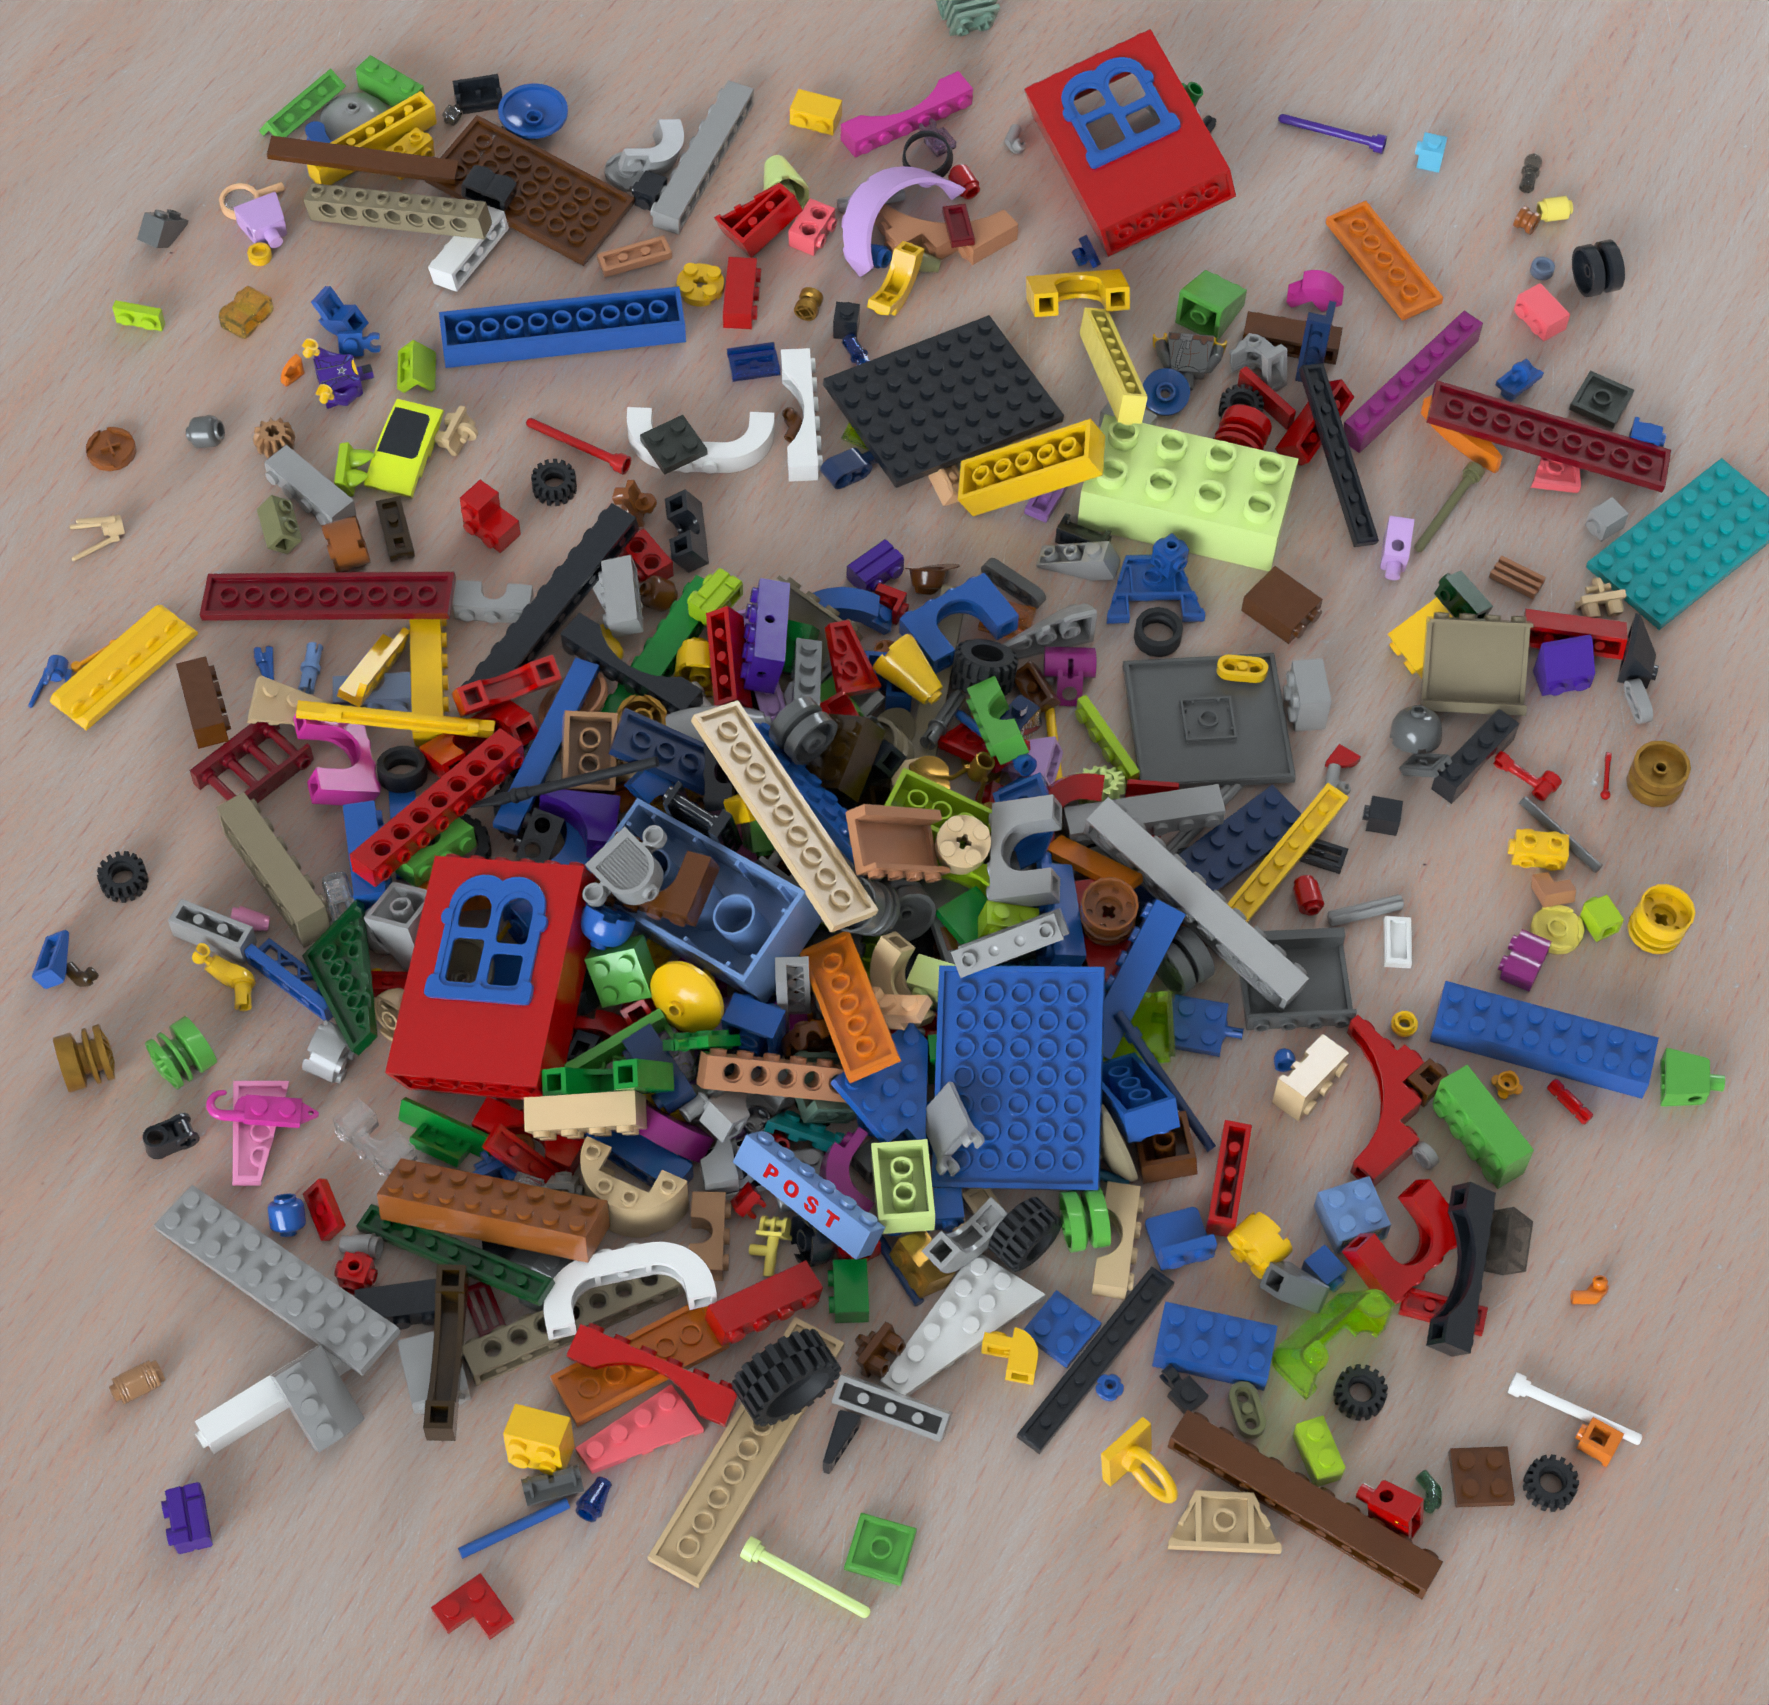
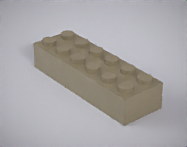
(274, 868)

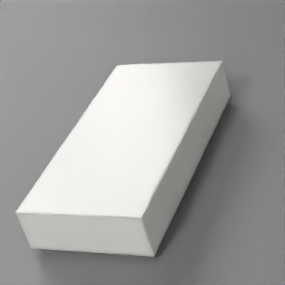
(1397, 942)

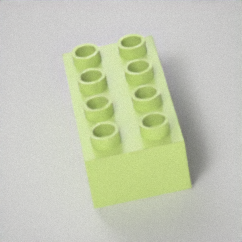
(1203, 490)

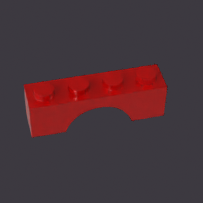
(506, 687)
(562, 1152)

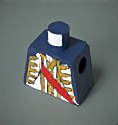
(1025, 714)

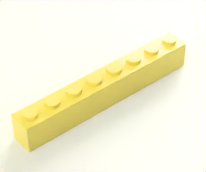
(1113, 366)

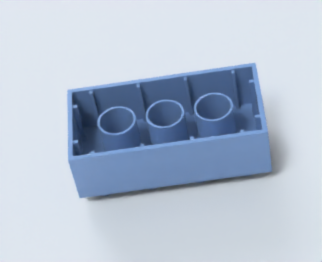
(745, 918)

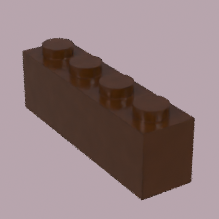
(1289, 333)
(202, 702)

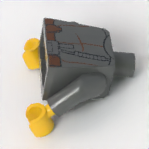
(1189, 354)

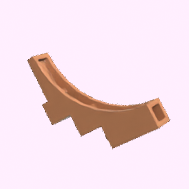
(989, 232)

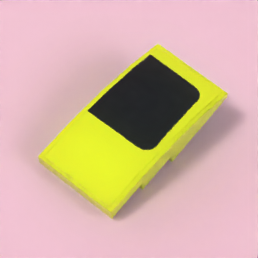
(404, 448)

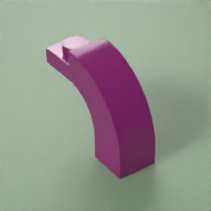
(675, 1134)
(836, 1166)

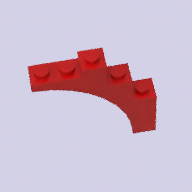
(1398, 1103)

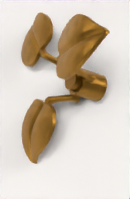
(938, 771)

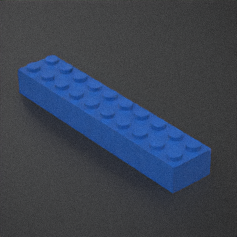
(562, 327)

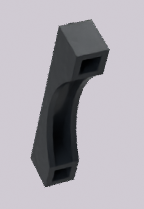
(585, 640)
(1471, 1215)

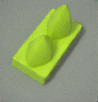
(347, 473)

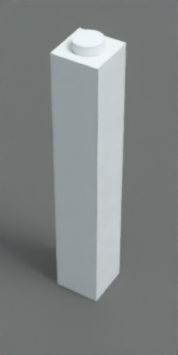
(247, 1411)

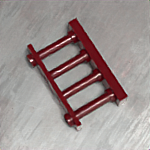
(247, 743)

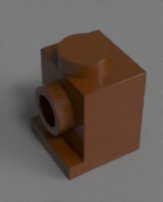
(1427, 1073)

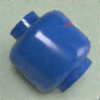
(286, 1214)

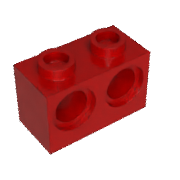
(649, 556)

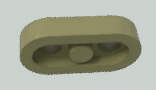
(1247, 1411)

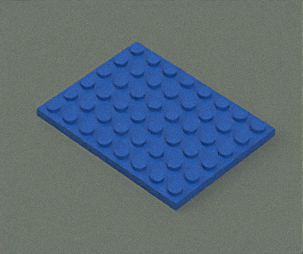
(1028, 1073)

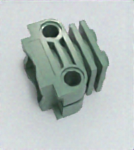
(968, 15)

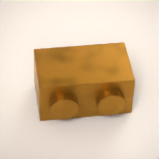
(916, 1266)

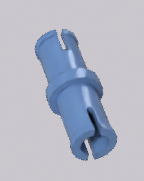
(310, 668)

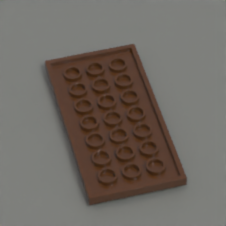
(553, 198)

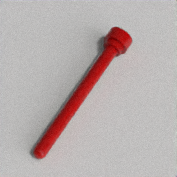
(619, 462)

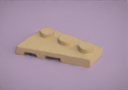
(276, 702)

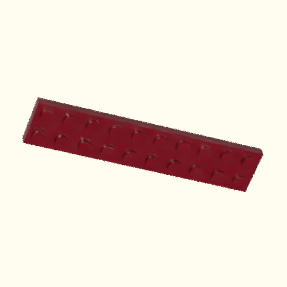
(1549, 436)
(328, 596)

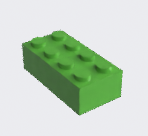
(1482, 1127)

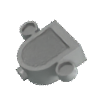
(627, 868)

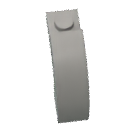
(658, 159)
(965, 1244)

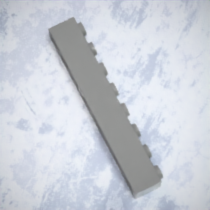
(703, 157)

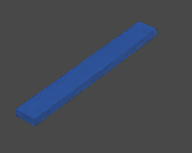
(547, 743)

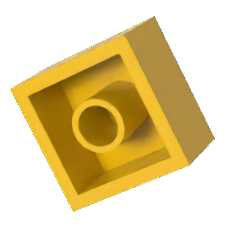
(538, 1439)

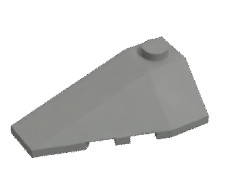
(1064, 628)

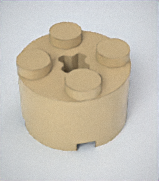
(948, 840)

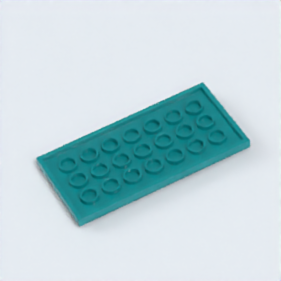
(1687, 544)

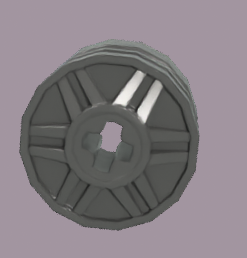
(889, 907)

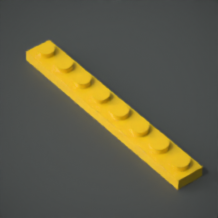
(1288, 851)

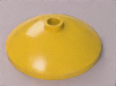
(686, 997)

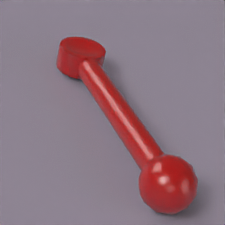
(1605, 794)

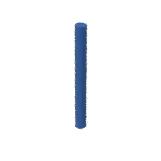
(514, 1528)

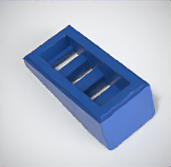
(52, 961)

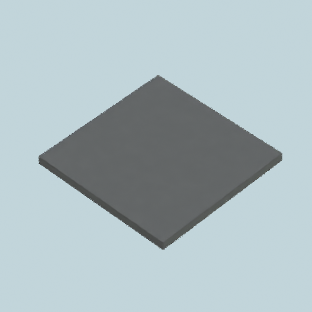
(1206, 728)

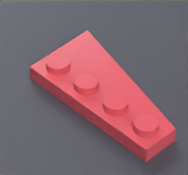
(648, 1426)

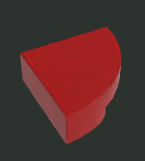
(1343, 757)

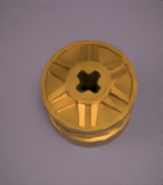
(84, 1058)

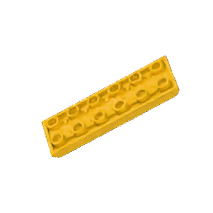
(122, 666)

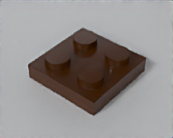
(1481, 1476)

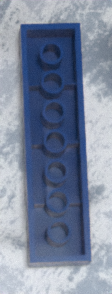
(1544, 1039)

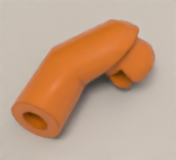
(1593, 1294)

